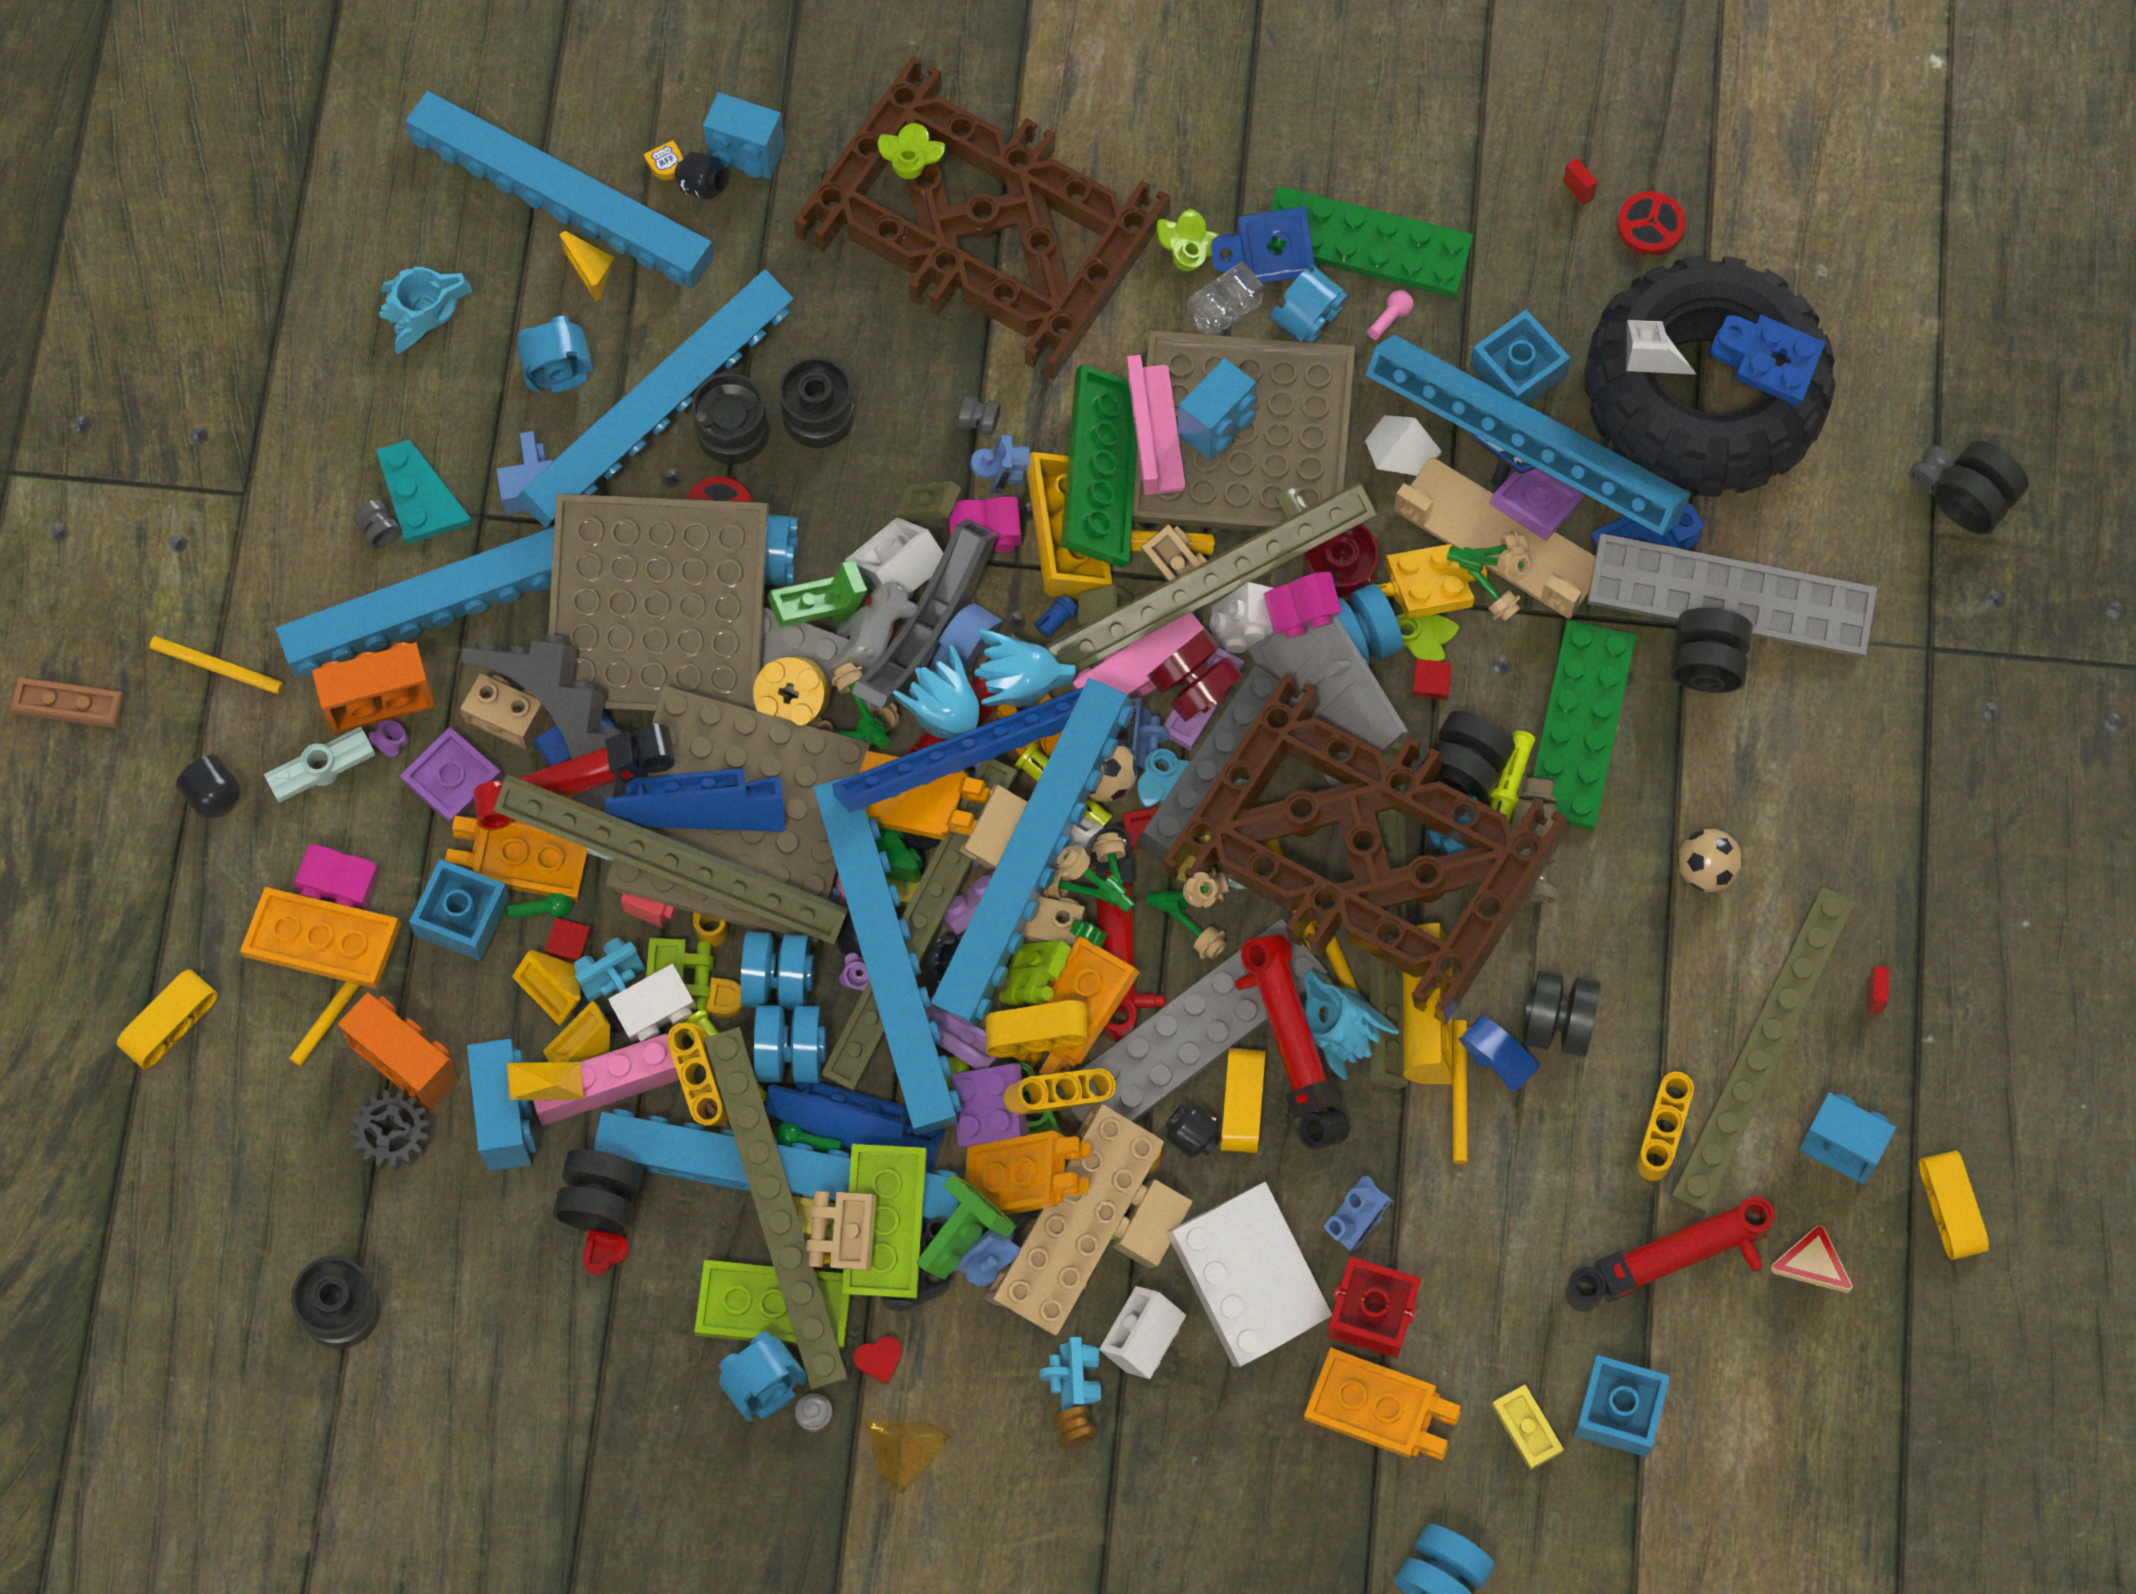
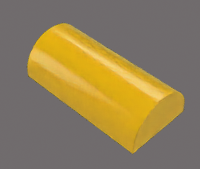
(1061, 568)
(1425, 1039)

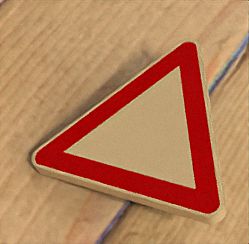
(1814, 1262)

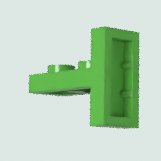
(820, 599)
(962, 1228)

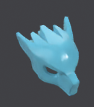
(420, 303)
(1019, 671)
(943, 699)
(1347, 1024)

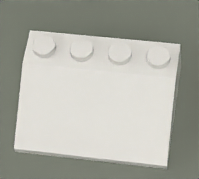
(1249, 1274)

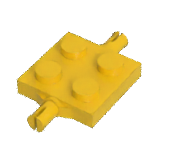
(1428, 582)

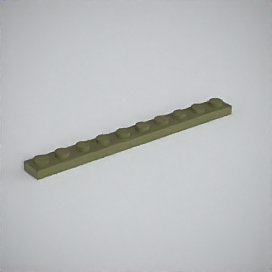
(1213, 578)
(670, 859)
(923, 920)
(1385, 979)
(1762, 1051)
(776, 1209)

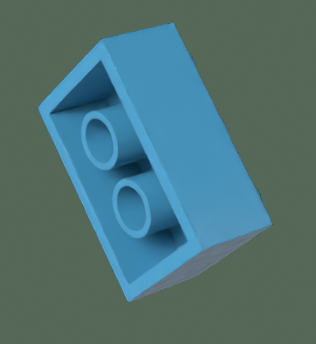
(501, 1123)

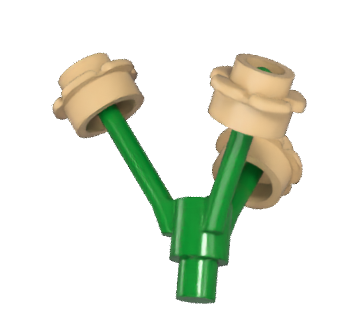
(1512, 564)
(874, 721)
(1074, 862)
(1197, 891)

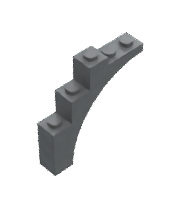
(942, 600)
(575, 707)

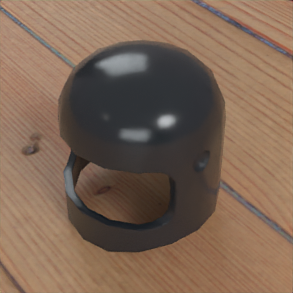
(209, 787)

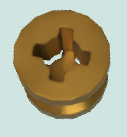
(1074, 1426)

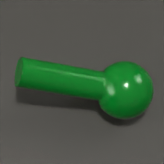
(555, 904)
(791, 1133)

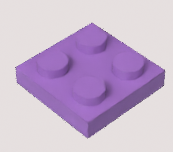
(1537, 501)
(449, 774)
(983, 1107)

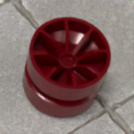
(1350, 559)
(1206, 682)

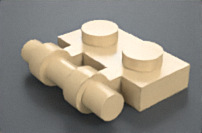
(851, 1232)

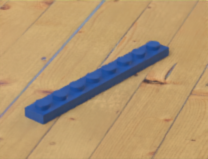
(955, 753)

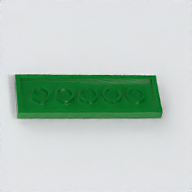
(1380, 243)
(1100, 468)
(1583, 718)

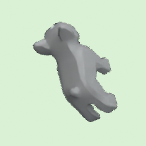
(872, 627)

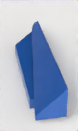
(702, 802)
(850, 1118)

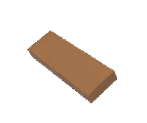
(67, 702)

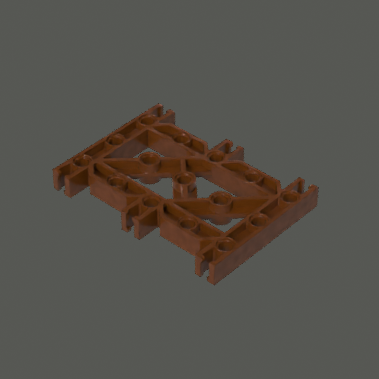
(1030, 190)
(1361, 902)

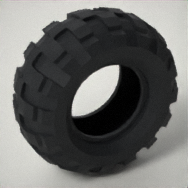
(1691, 445)

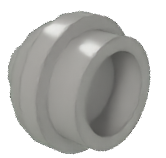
(813, 1412)

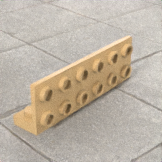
(1461, 515)
(1073, 1235)

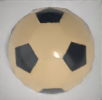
(1117, 777)
(1710, 860)

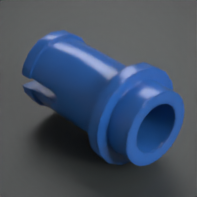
(1056, 616)

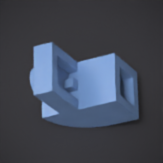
(517, 477)
(964, 636)

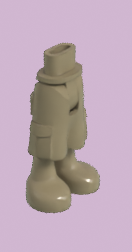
(1541, 792)

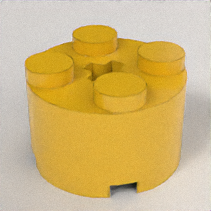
(807, 680)

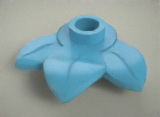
(1156, 784)

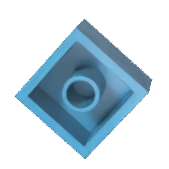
(744, 135)
(1520, 359)
(1217, 409)
(459, 910)
(1847, 1137)
(1621, 1406)

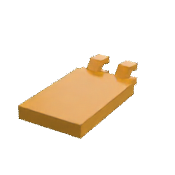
(930, 807)
(521, 857)
(1097, 981)
(1027, 1171)
(1379, 1406)

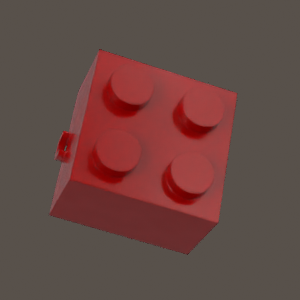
(1373, 1307)

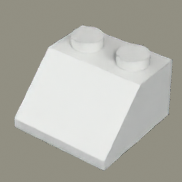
(898, 555)

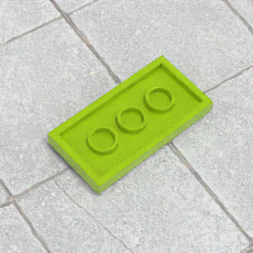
(899, 1182)
(747, 1300)

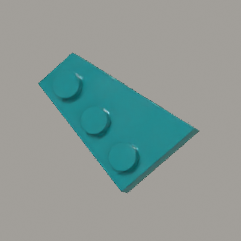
(419, 495)

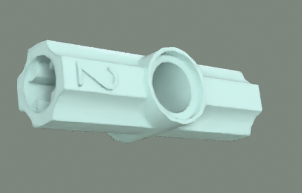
(299, 775)

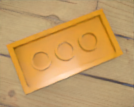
(320, 937)

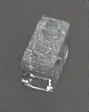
(1225, 300)

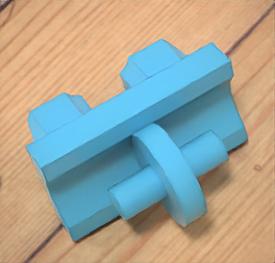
(610, 972)
(1067, 1374)

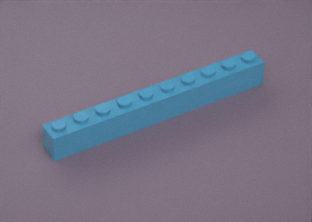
(559, 190)
(657, 396)
(1528, 434)
(419, 604)
(1032, 853)
(889, 964)
(715, 1160)

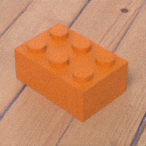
(373, 687)
(399, 1050)

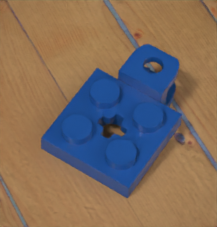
(1252, 239)
(1752, 351)
(1682, 536)

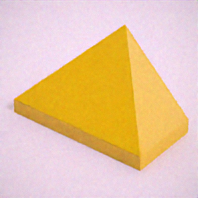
(589, 262)
(550, 984)
(583, 1038)
(545, 1081)

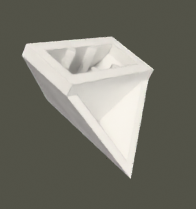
(1652, 350)
(1401, 445)

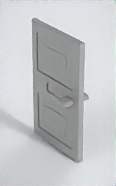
(1344, 684)

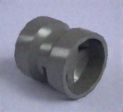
(979, 415)
(1929, 471)
(377, 525)

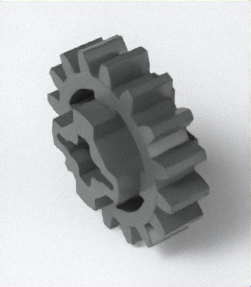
(387, 1145)

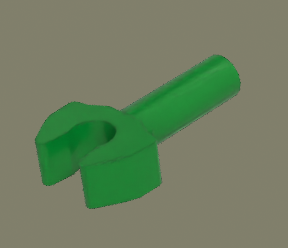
(1089, 931)

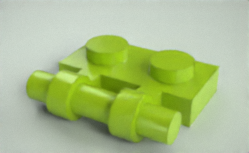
(668, 951)
(1032, 970)

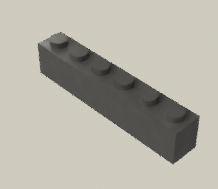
(1207, 764)

